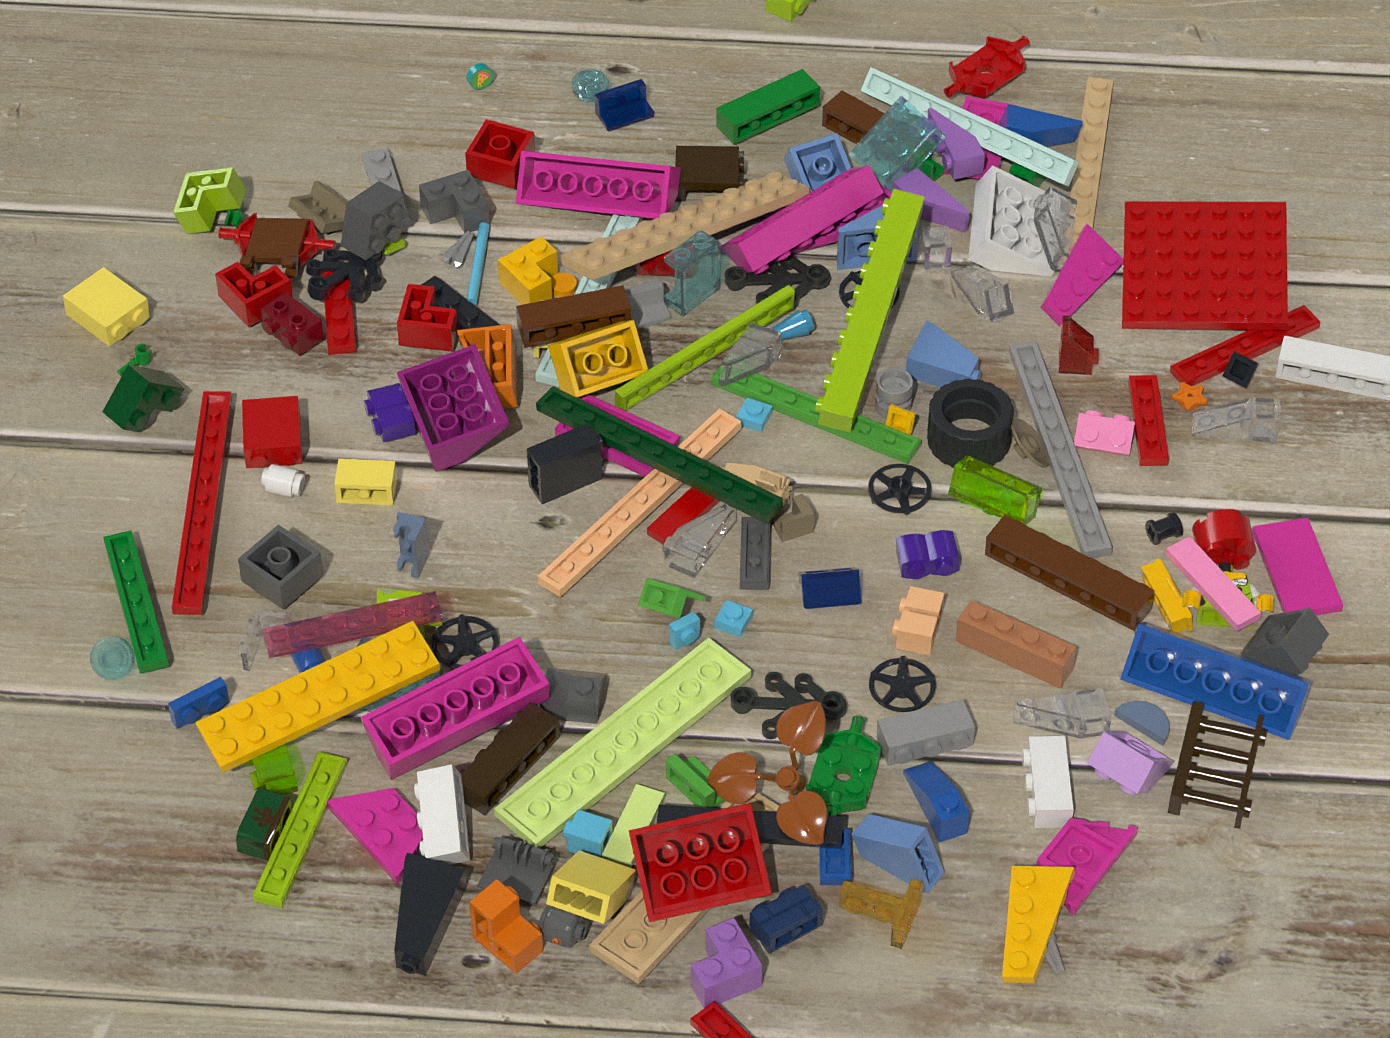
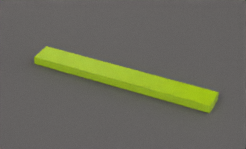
(703, 349)

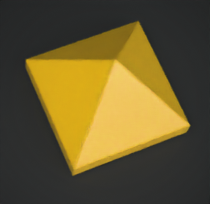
(900, 419)

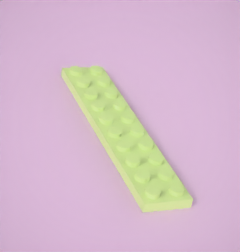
(622, 743)

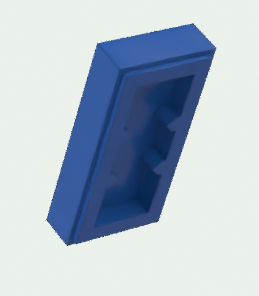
(836, 863)

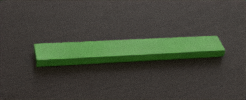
(802, 407)

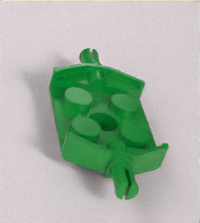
(848, 754)

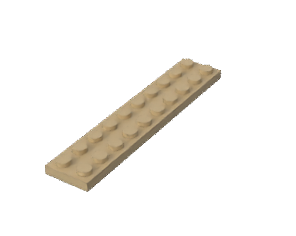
(674, 228)

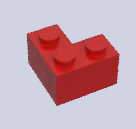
(250, 293)
(424, 324)

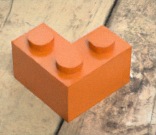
(502, 929)

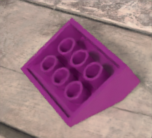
(453, 405)

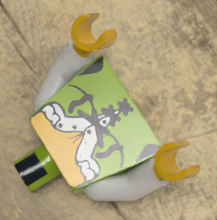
(1209, 616)

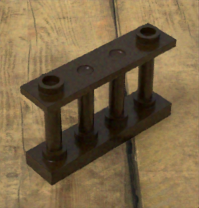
(1189, 770)

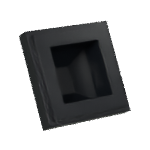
(1240, 369)

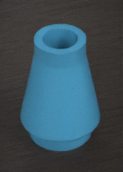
(795, 325)

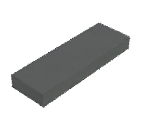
(754, 554)

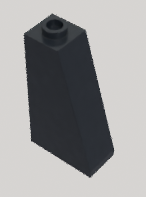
(426, 908)

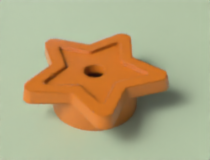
(1187, 402)

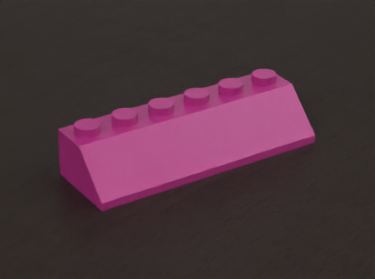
(596, 184)
(803, 219)
(455, 707)

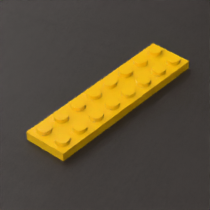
(317, 696)

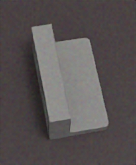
(648, 304)

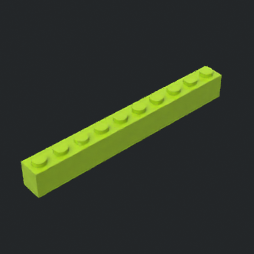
(871, 310)

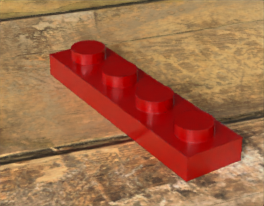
(339, 318)
(1148, 420)

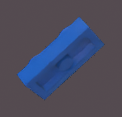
(198, 703)

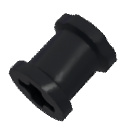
(1164, 528)

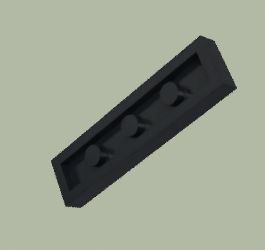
(467, 314)

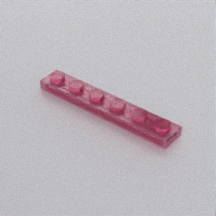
(351, 624)

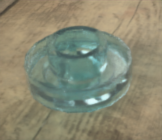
(588, 83)
(112, 658)

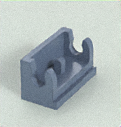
(412, 542)

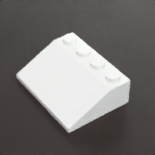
(1004, 227)

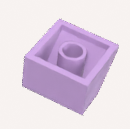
(1128, 762)

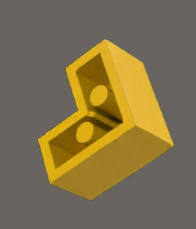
(528, 271)

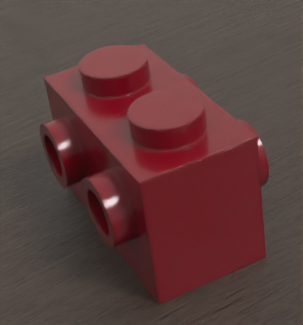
(292, 324)

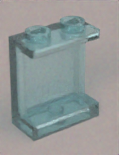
(696, 272)

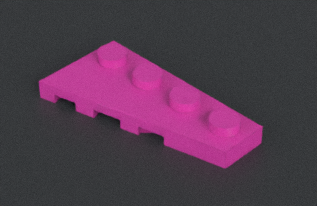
(1081, 275)

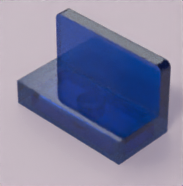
(623, 105)
(830, 587)

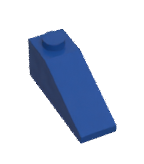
(1040, 126)
(938, 801)

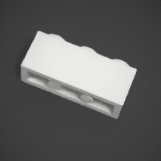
(1048, 781)
(442, 815)

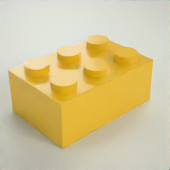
(598, 358)

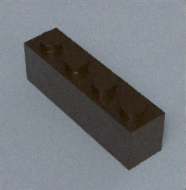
(508, 757)

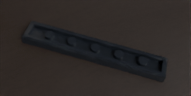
(766, 825)

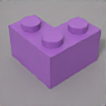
(729, 969)

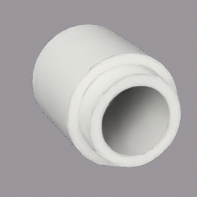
(283, 481)

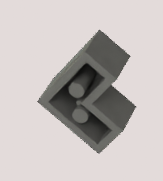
(454, 197)

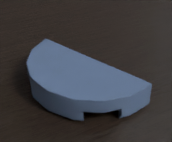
(1146, 719)

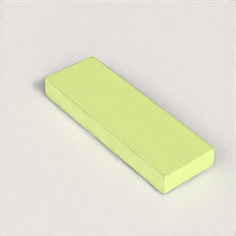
(638, 813)

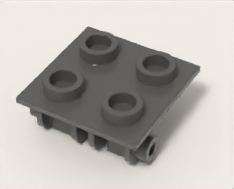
(519, 867)

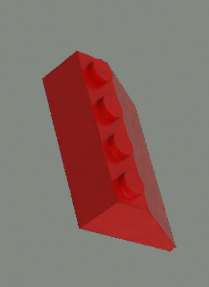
(699, 862)

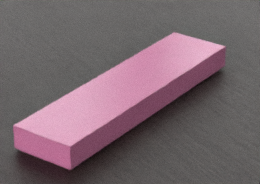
(1213, 583)

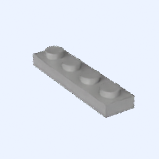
(380, 168)

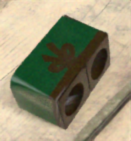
(263, 823)

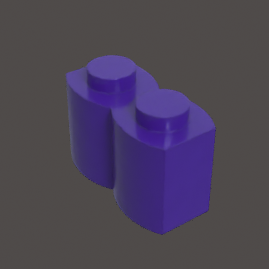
(390, 412)
(927, 554)

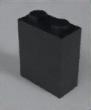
(565, 463)

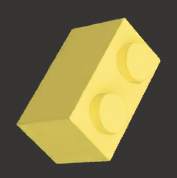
(365, 481)

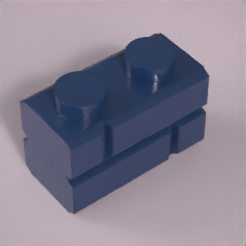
(785, 918)

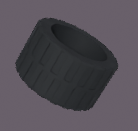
(970, 401)

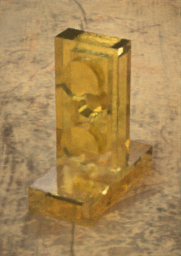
(884, 907)

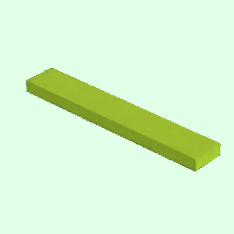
(299, 830)

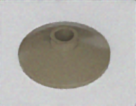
(1028, 443)

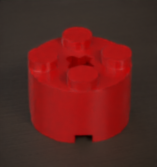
(1226, 537)

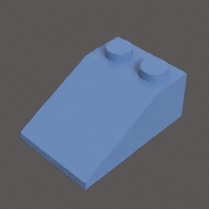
(817, 161)
(856, 237)

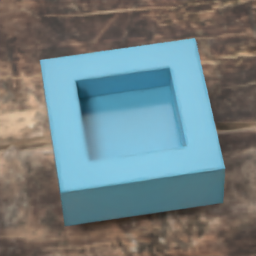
(754, 414)
(733, 618)
(684, 630)

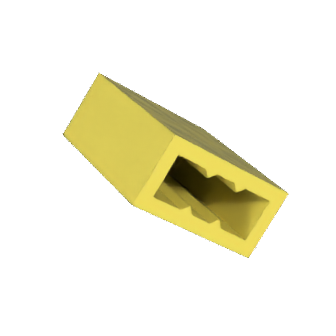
(106, 306)
(591, 887)

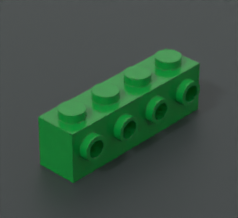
(767, 106)

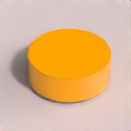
(563, 285)

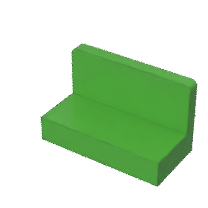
(665, 597)
(691, 780)

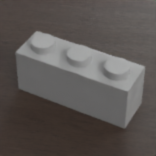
(925, 732)

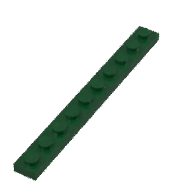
(662, 455)

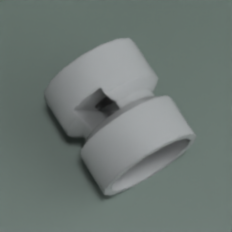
(894, 388)

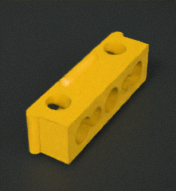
(1167, 597)

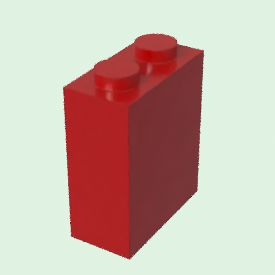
(271, 432)

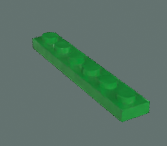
(135, 602)

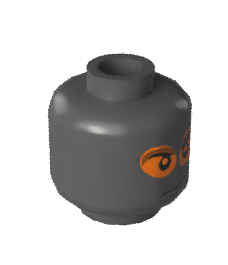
(562, 927)

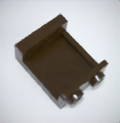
(708, 168)

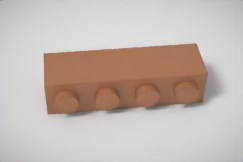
(1016, 644)

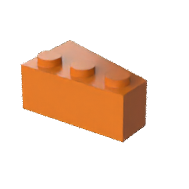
(499, 356)

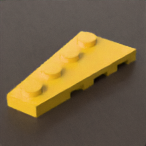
(1031, 918)

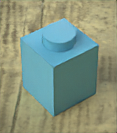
(588, 833)

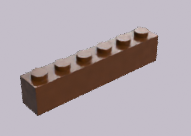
(1069, 572)

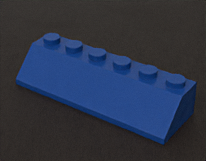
(1219, 678)

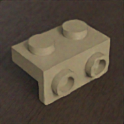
(321, 206)

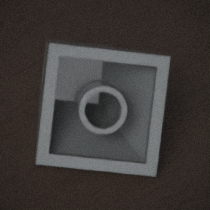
(574, 695)

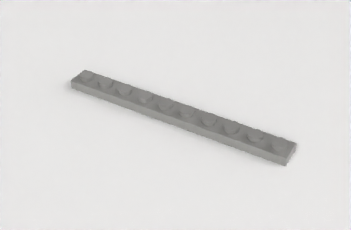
(1060, 450)

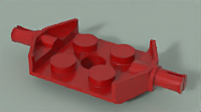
(997, 57)
(310, 246)

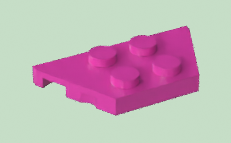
(382, 826)
(1091, 851)

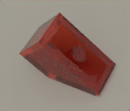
(1076, 349)

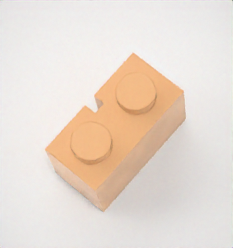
(919, 620)

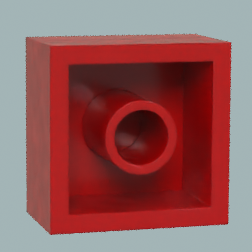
(497, 153)

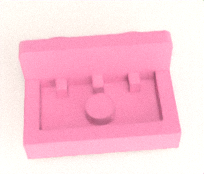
(1104, 433)

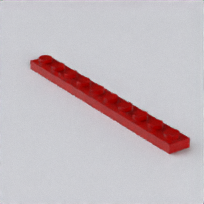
(202, 503)

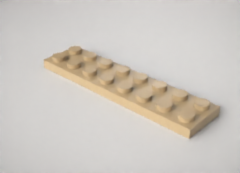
(639, 946)

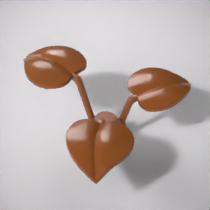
(806, 813)

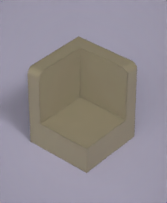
(796, 523)

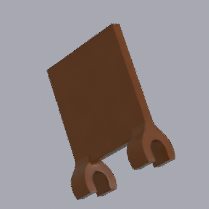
(276, 242)

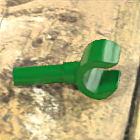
(234, 216)
(141, 357)

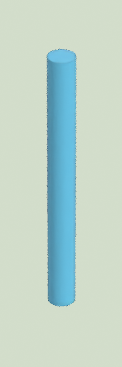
(478, 262)

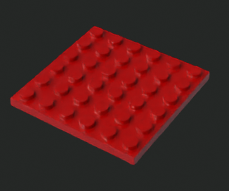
(1205, 265)

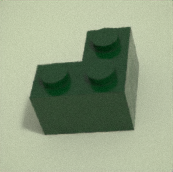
(140, 393)

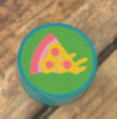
(479, 76)

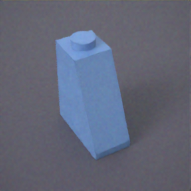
(940, 358)
(899, 849)

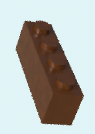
(849, 116)
(571, 315)

